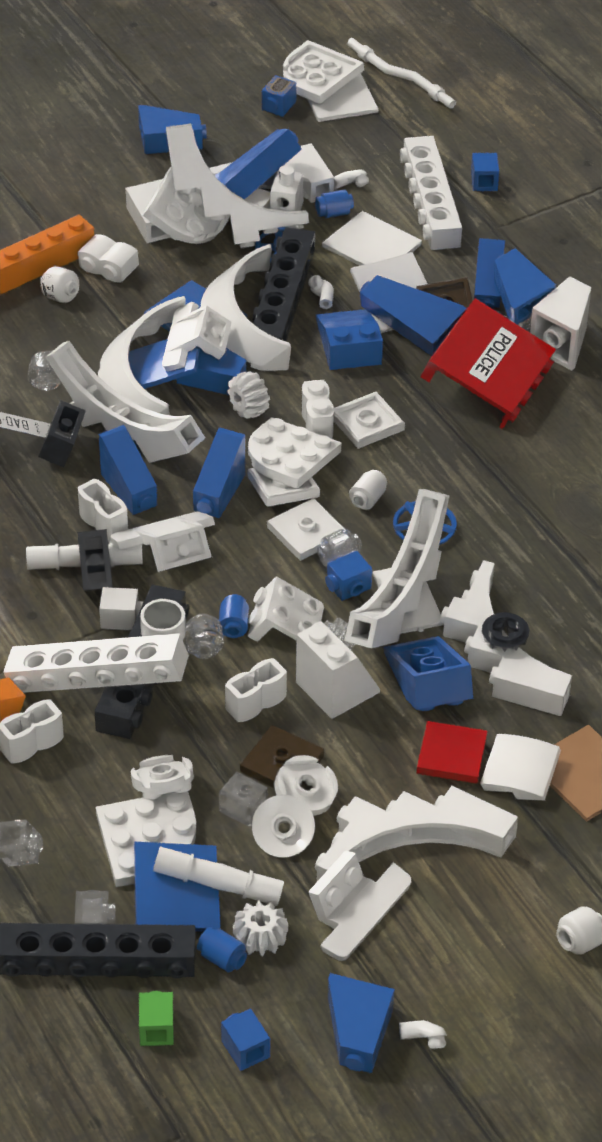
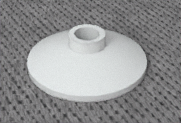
(281, 810)

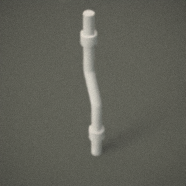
(434, 91)

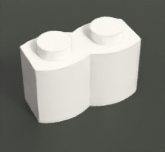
(108, 258)
(317, 408)
(101, 508)
(254, 690)
(31, 731)

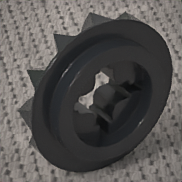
(516, 626)

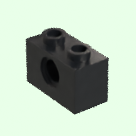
(62, 433)
(95, 560)

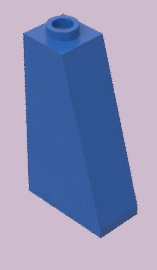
(260, 163)
(411, 312)

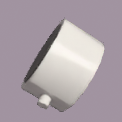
(162, 618)

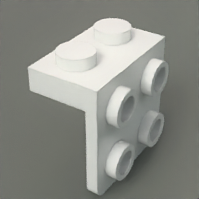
(284, 609)

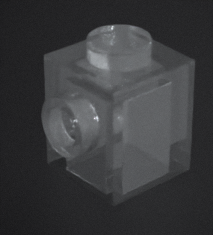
(241, 798)
(19, 843)
(94, 908)

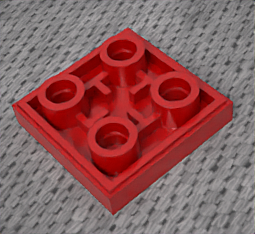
(452, 752)

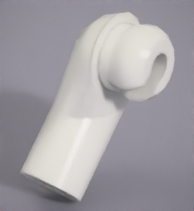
(348, 177)
(322, 289)
(422, 1029)

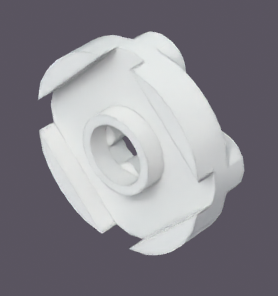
(307, 769)
(162, 775)

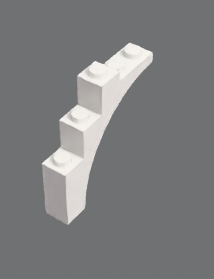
(246, 218)
(155, 433)
(418, 560)
(513, 673)
(410, 820)

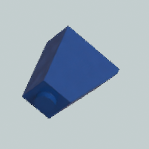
(154, 123)
(485, 284)
(520, 285)
(215, 373)
(126, 470)
(220, 473)
(359, 1020)

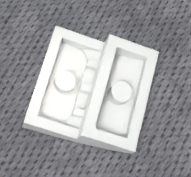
(520, 766)

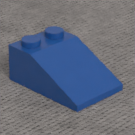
(350, 339)
(430, 673)

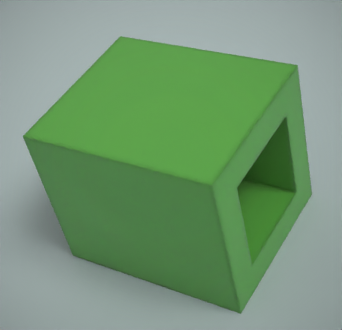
(156, 1018)

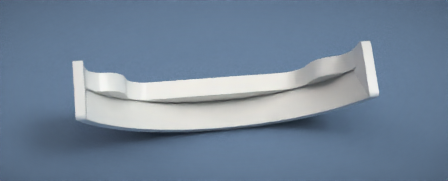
(244, 338)
(115, 365)

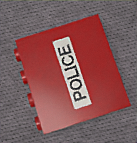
(492, 359)

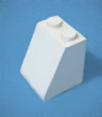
(562, 320)
(331, 671)

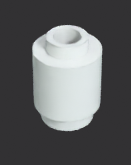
(368, 489)

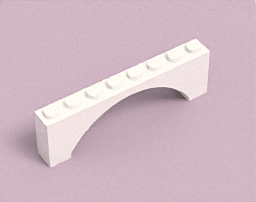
(316, 180)

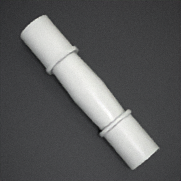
(68, 556)
(218, 876)

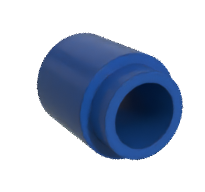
(334, 204)
(234, 616)
(222, 949)

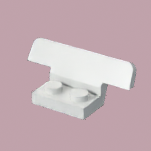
(195, 328)
(172, 540)
(354, 902)

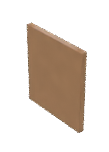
(580, 772)

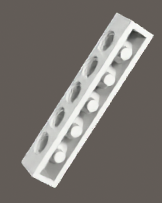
(431, 193)
(97, 663)

